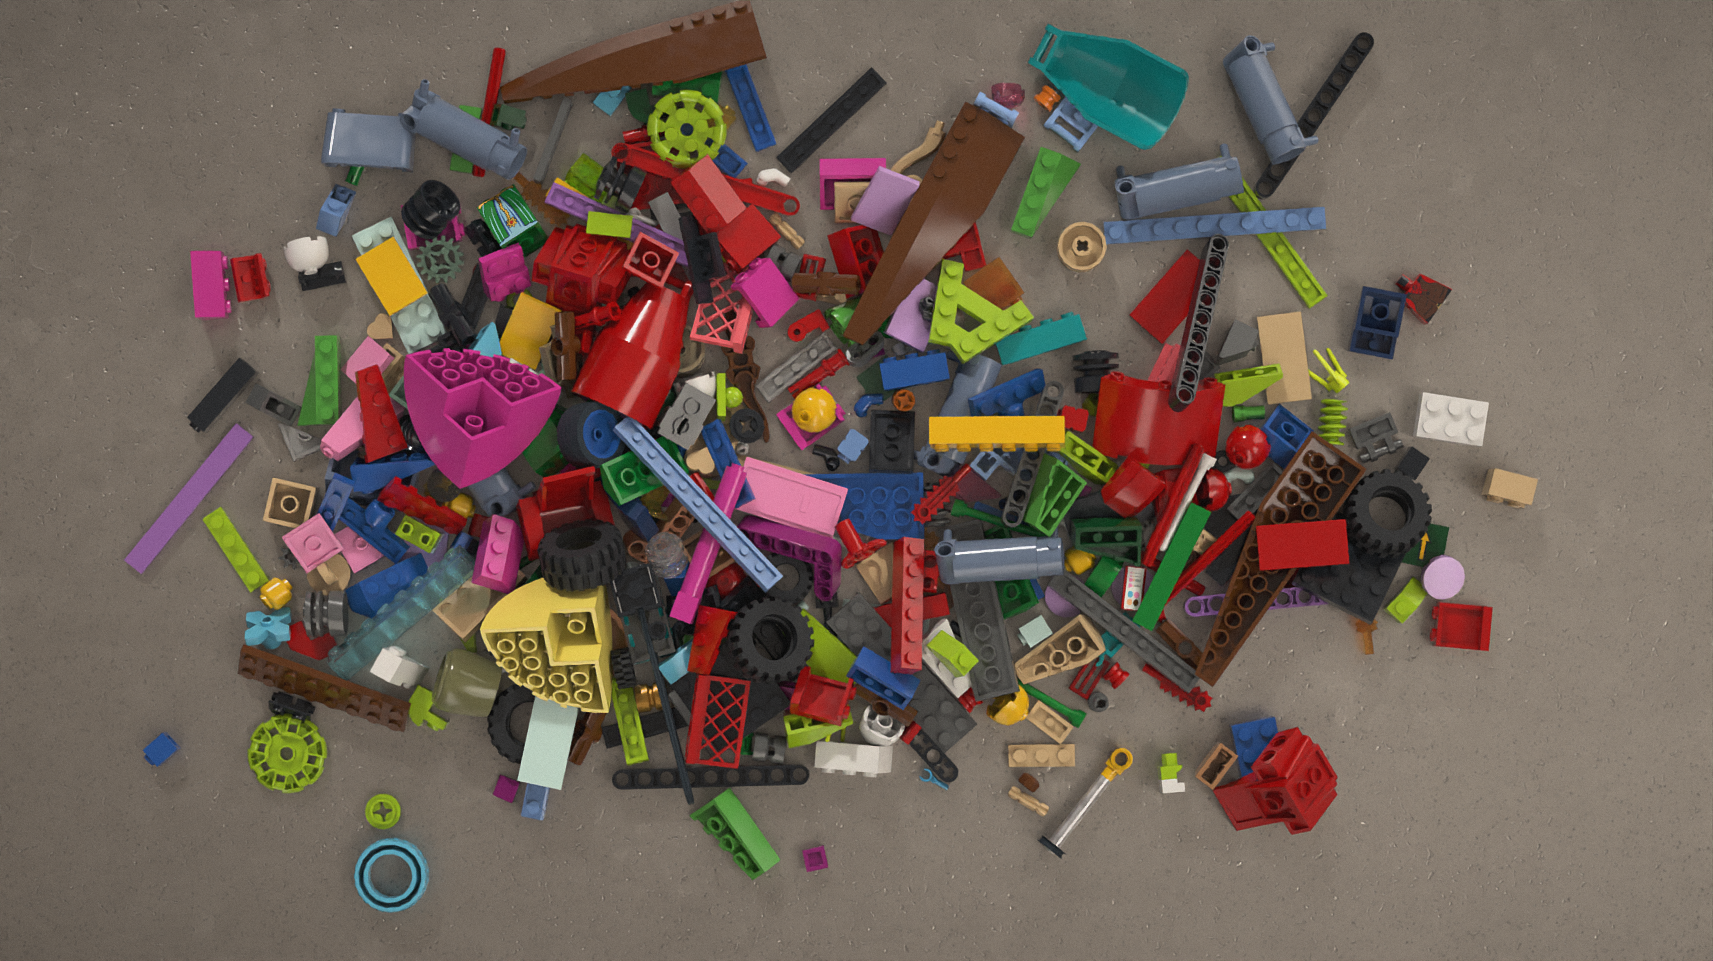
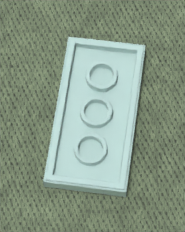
(547, 744)

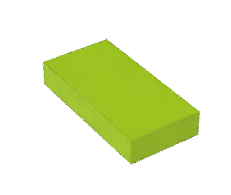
(609, 224)

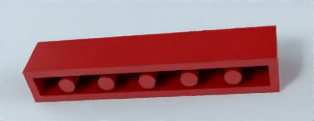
(907, 605)

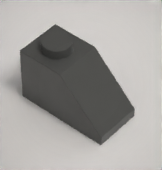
(1237, 343)
(273, 404)

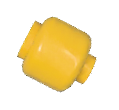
(462, 505)
(1079, 560)
(276, 593)

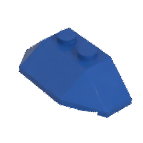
(374, 592)

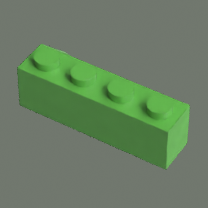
(1046, 183)
(323, 391)
(737, 833)

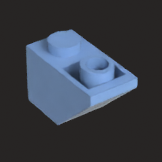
(335, 210)

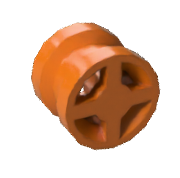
(1047, 98)
(907, 401)

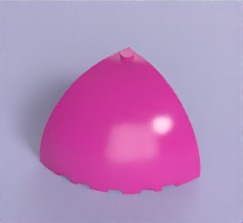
(475, 410)

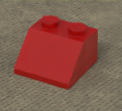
(650, 260)

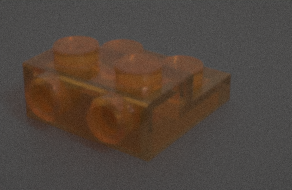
(995, 284)

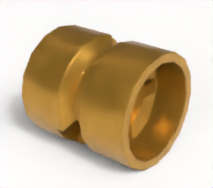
(648, 697)

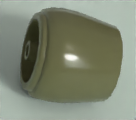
(466, 684)

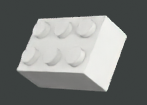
(1450, 419)

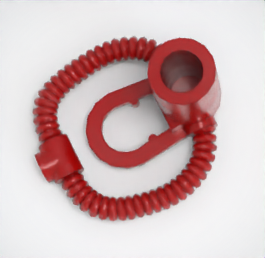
(857, 549)

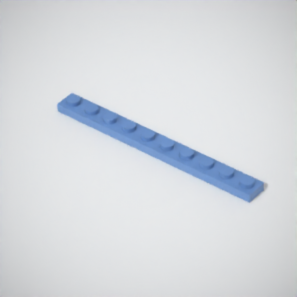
(1209, 225)
(698, 503)

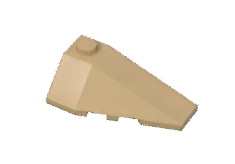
(1067, 649)

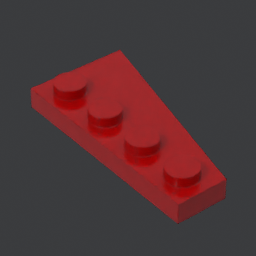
(378, 418)
(425, 508)

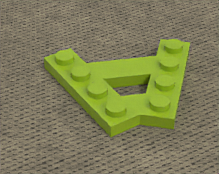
(995, 322)

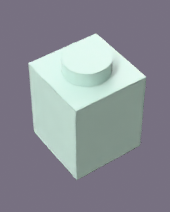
(1034, 631)

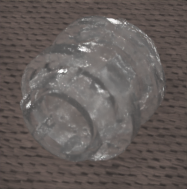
(666, 555)

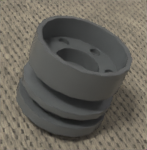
(322, 613)

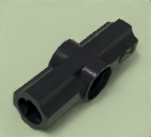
(452, 314)

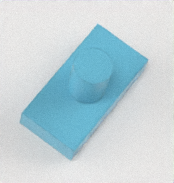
(610, 100)

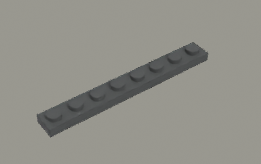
(1124, 630)

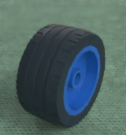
(588, 436)

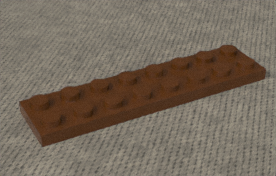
(323, 688)

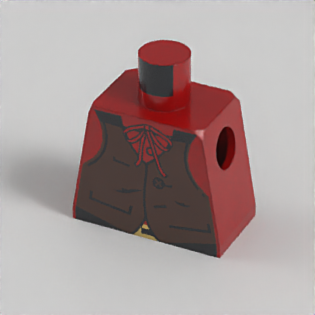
(1423, 296)

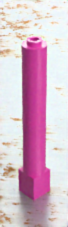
(706, 551)

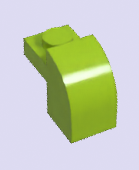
(421, 708)

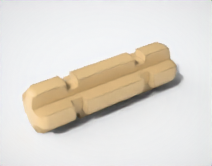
(786, 231)
(1028, 801)

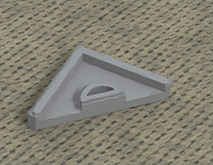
(298, 442)

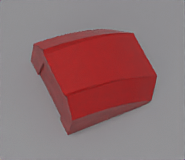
(1131, 488)

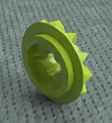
(376, 819)

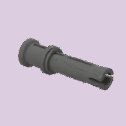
(1094, 698)

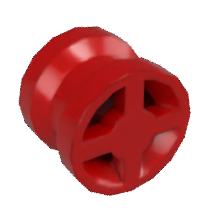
(1115, 675)
(967, 699)

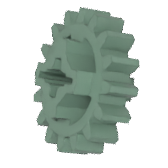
(450, 265)

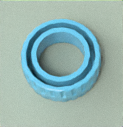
(417, 864)

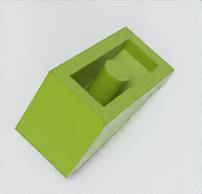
(1406, 600)
(952, 654)

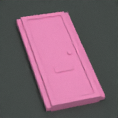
(793, 498)

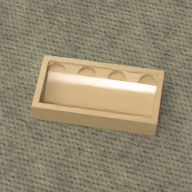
(468, 606)

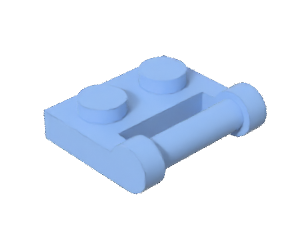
(998, 111)
(1073, 117)

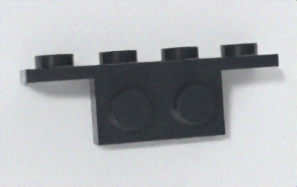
(702, 257)

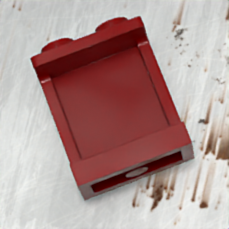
(746, 238)
(1461, 626)
(822, 698)

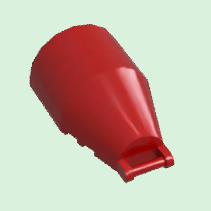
(639, 354)

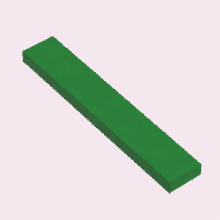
(1171, 566)

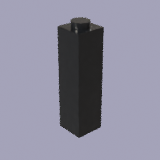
(222, 396)

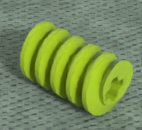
(1332, 421)

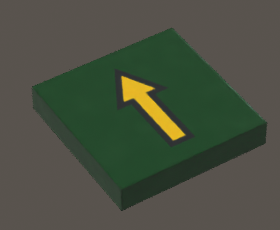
(1430, 546)

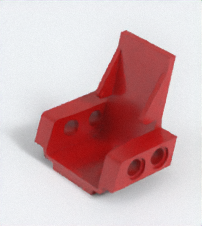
(581, 270)
(561, 501)
(1287, 785)

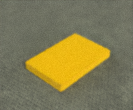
(391, 276)
(528, 330)

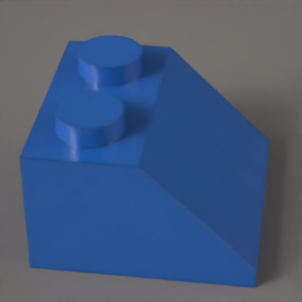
(1285, 435)

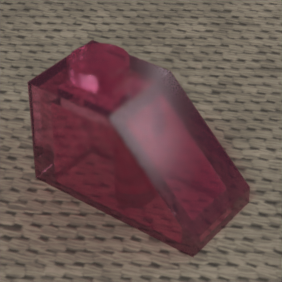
(975, 489)

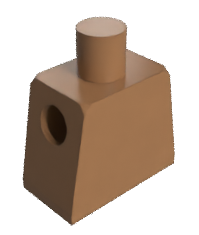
(1215, 765)

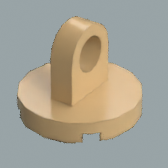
(330, 575)

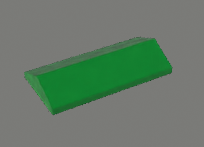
(630, 478)
(1014, 595)

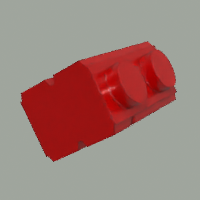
(1074, 419)

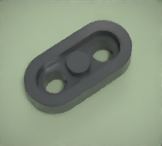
(866, 351)

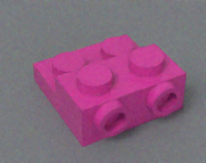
(504, 273)

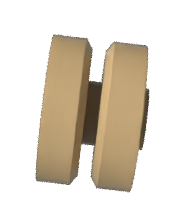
(1084, 234)

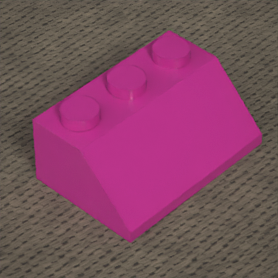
(844, 171)
(210, 285)
(498, 554)

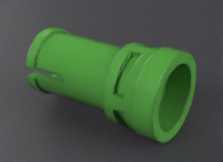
(1242, 413)

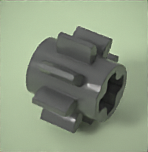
(288, 561)

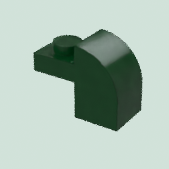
(640, 107)

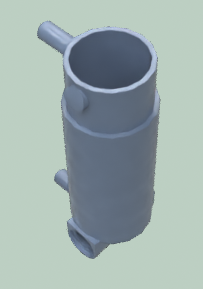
(1265, 100)
(463, 133)
(1178, 186)
(970, 380)
(499, 493)
(999, 558)

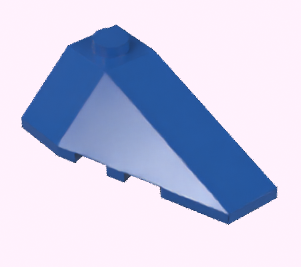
(380, 472)

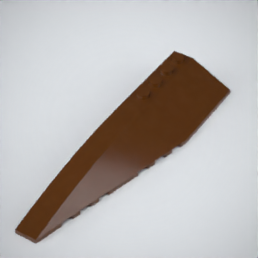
(654, 54)
(941, 212)
(1306, 491)

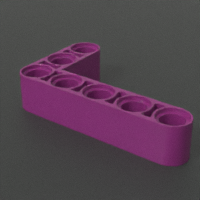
(801, 545)

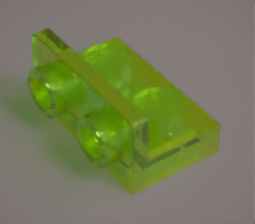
(584, 177)

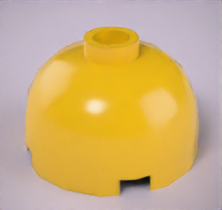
(813, 410)
(1009, 708)

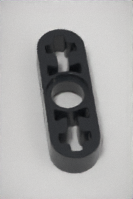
(940, 771)

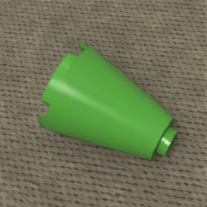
(840, 317)

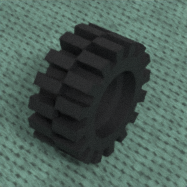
(623, 668)

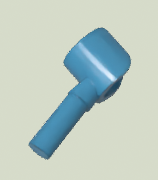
(933, 779)

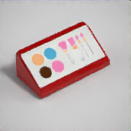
(1133, 587)

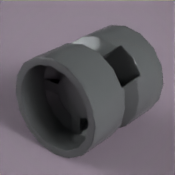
(790, 263)
(761, 748)

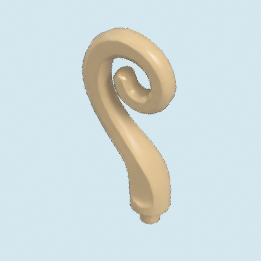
(930, 145)

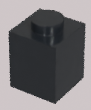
(1412, 462)

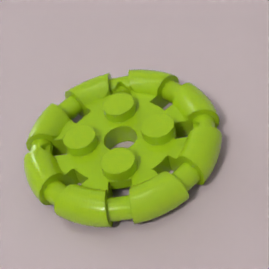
(677, 118)
(300, 757)

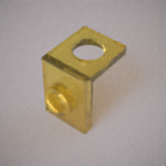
(654, 500)

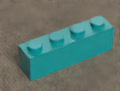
(1041, 339)

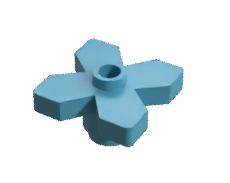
(268, 629)

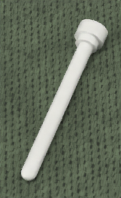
(1204, 464)

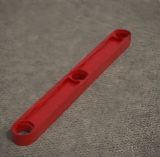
(747, 191)

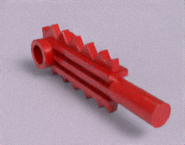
(940, 494)
(1195, 696)

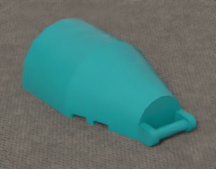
(1114, 83)

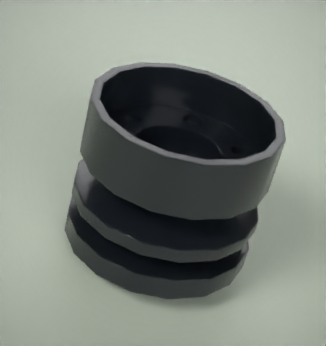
(620, 184)
(430, 209)
(1094, 367)

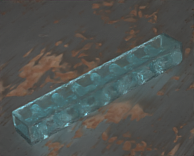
(401, 613)

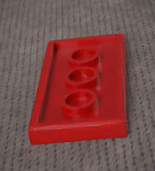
(1169, 299)
(1302, 545)

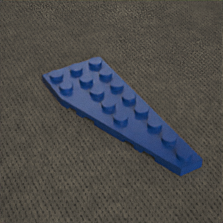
(880, 503)

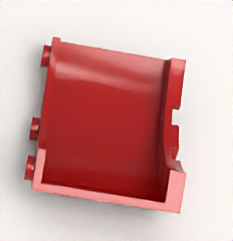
(1138, 422)

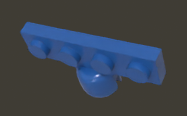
(1008, 397)
(373, 527)

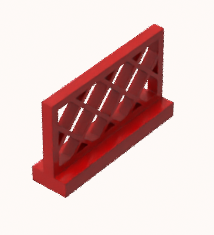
(697, 720)

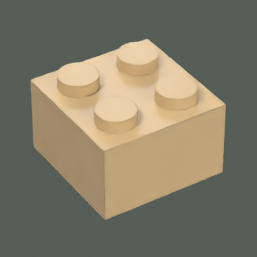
(1509, 487)
(290, 503)

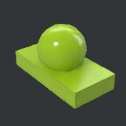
(726, 397)

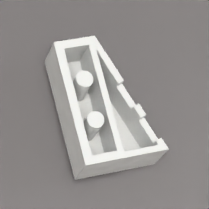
(398, 668)
(954, 685)
(853, 758)

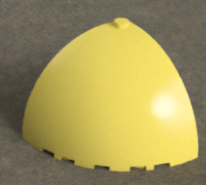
(555, 643)

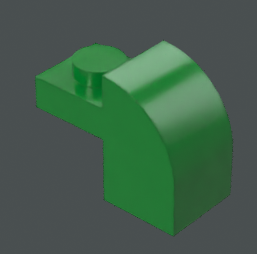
(1103, 575)

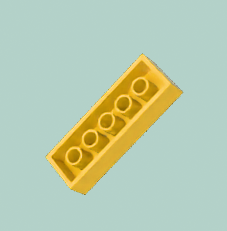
(997, 432)

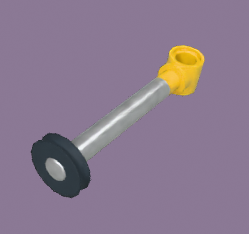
(1086, 802)

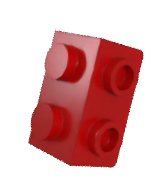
(250, 277)

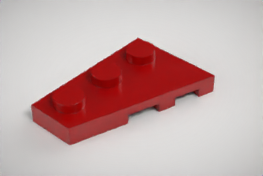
(708, 633)

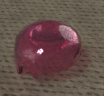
(1008, 94)

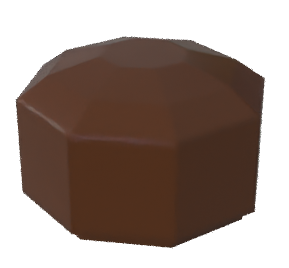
(1029, 782)

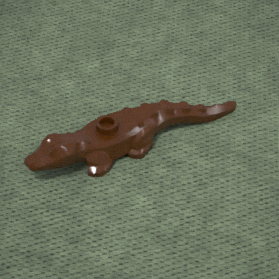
(744, 373)

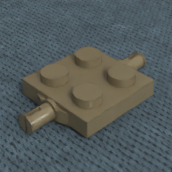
(550, 366)

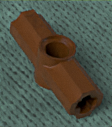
(826, 283)
(565, 345)
(1174, 637)
(885, 708)
(585, 733)

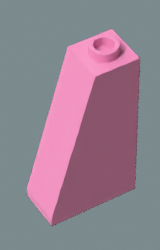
(348, 430)

